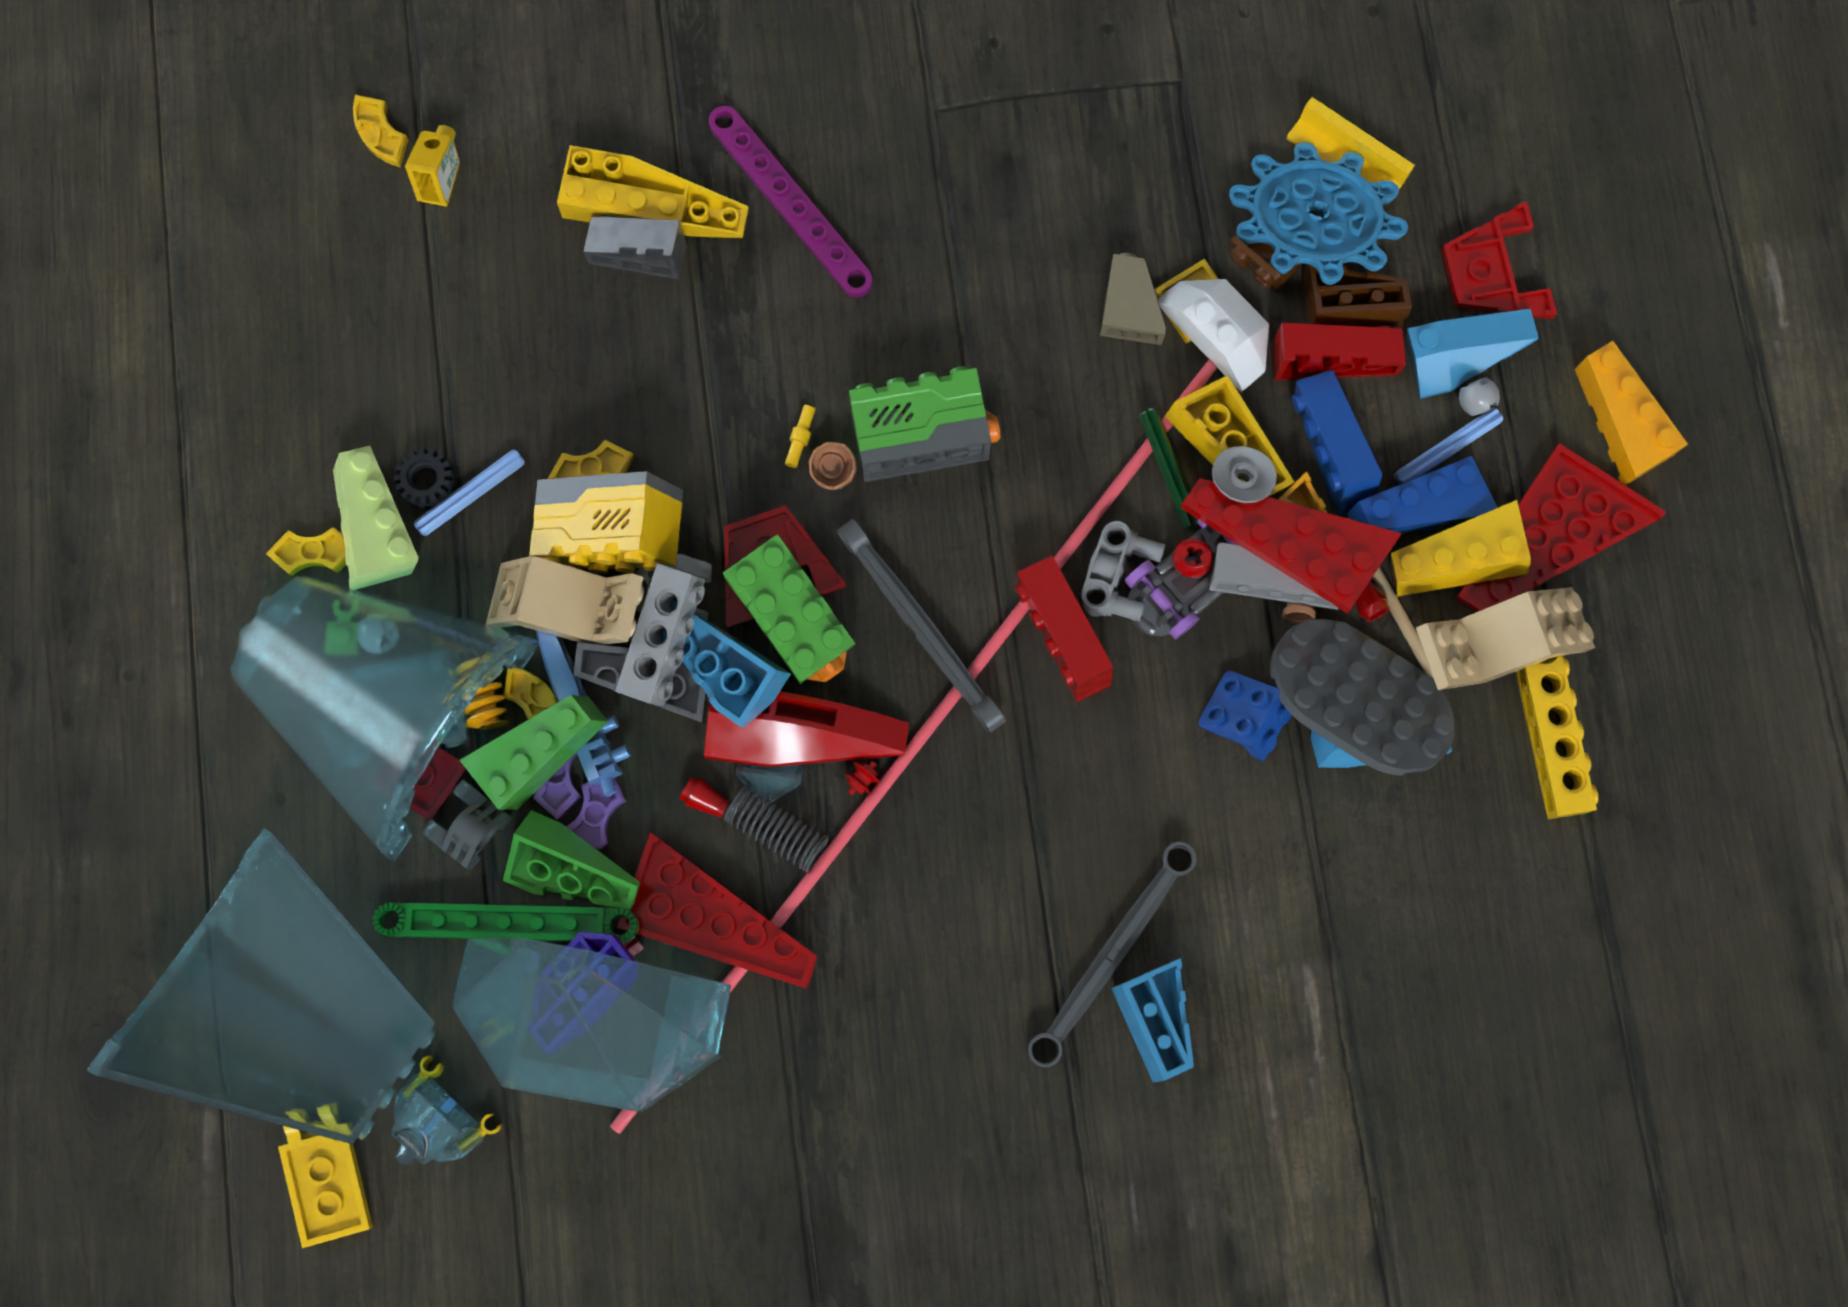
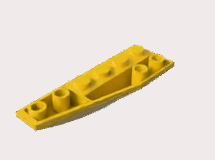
(626, 187)

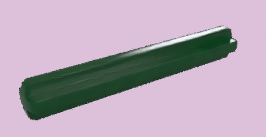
(1168, 463)

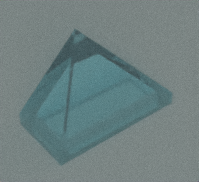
(770, 781)

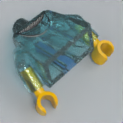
(433, 1123)

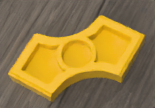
(604, 460)
(299, 552)

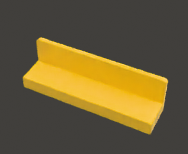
(1336, 136)

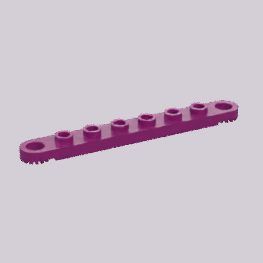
(790, 201)

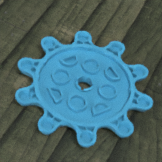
(1336, 189)

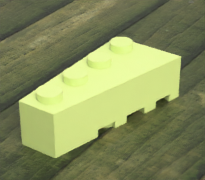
(371, 524)

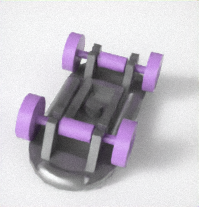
(1168, 596)

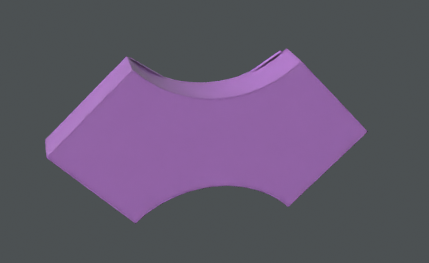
(558, 792)
(595, 814)

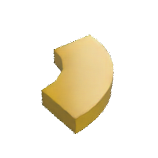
(376, 132)
(528, 692)

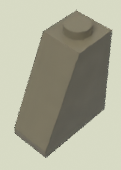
(1131, 302)

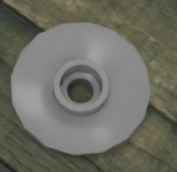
(1248, 465)

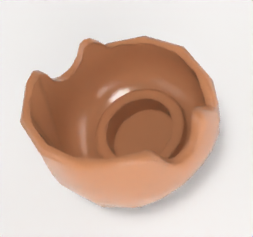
(832, 465)

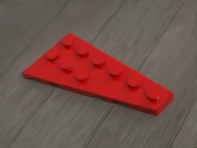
(1311, 546)
(700, 915)

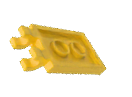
(323, 1187)

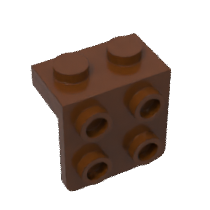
(1257, 258)

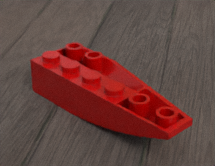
(804, 732)

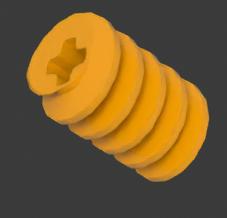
(484, 710)

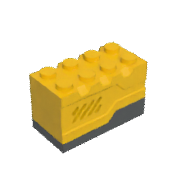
(607, 522)

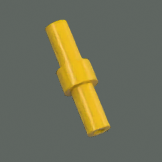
(800, 436)

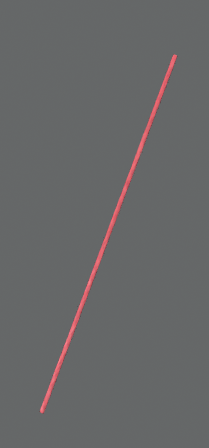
(949, 701)

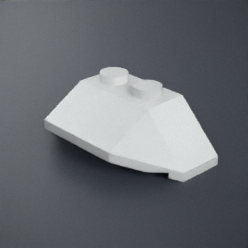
(1221, 327)

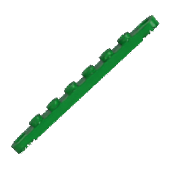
(500, 921)

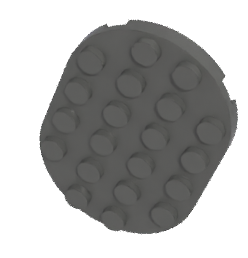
(1362, 697)

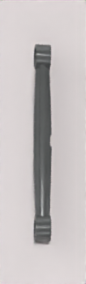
(921, 625)
(1112, 953)

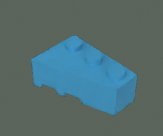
(1157, 1020)

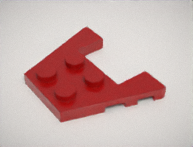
(1482, 271)
(751, 533)

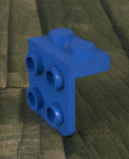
(1246, 713)

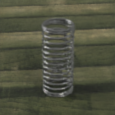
(737, 804)

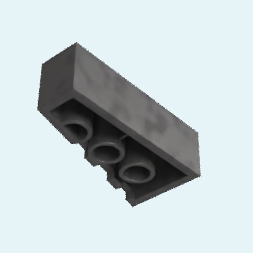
(604, 666)

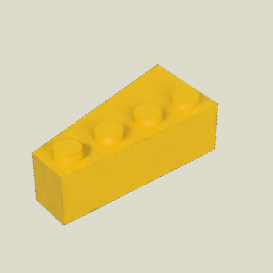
(1466, 554)

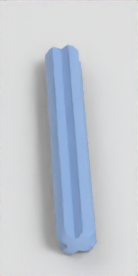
(1449, 446)
(469, 492)

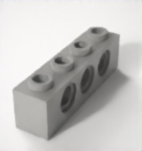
(646, 645)

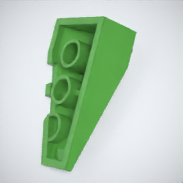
(556, 860)

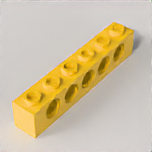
(1544, 735)

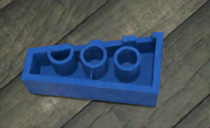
(1336, 441)
(1429, 501)

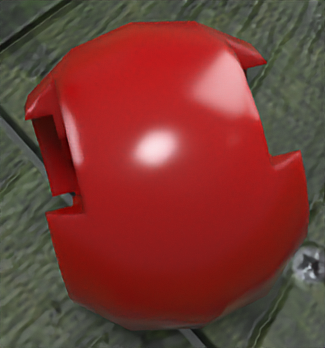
(1191, 569)

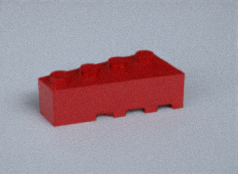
(1065, 629)

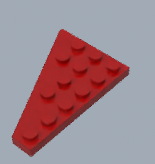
(1566, 518)

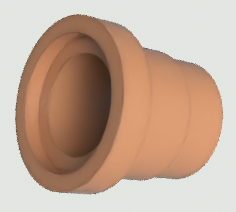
(1298, 612)

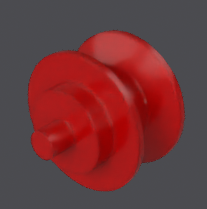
(862, 778)

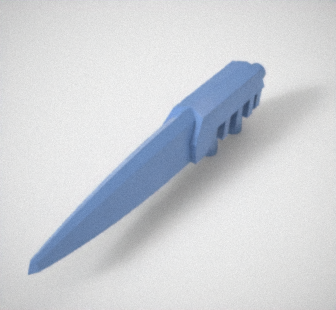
(596, 755)

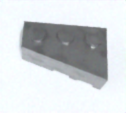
(637, 245)

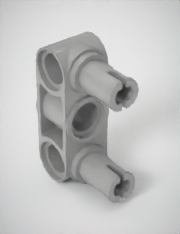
(1108, 568)

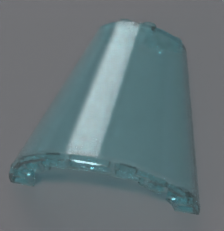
(367, 689)
(274, 1010)

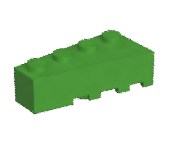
(532, 752)

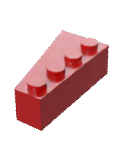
(1348, 350)

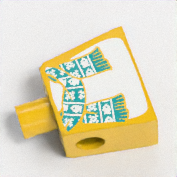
(433, 166)

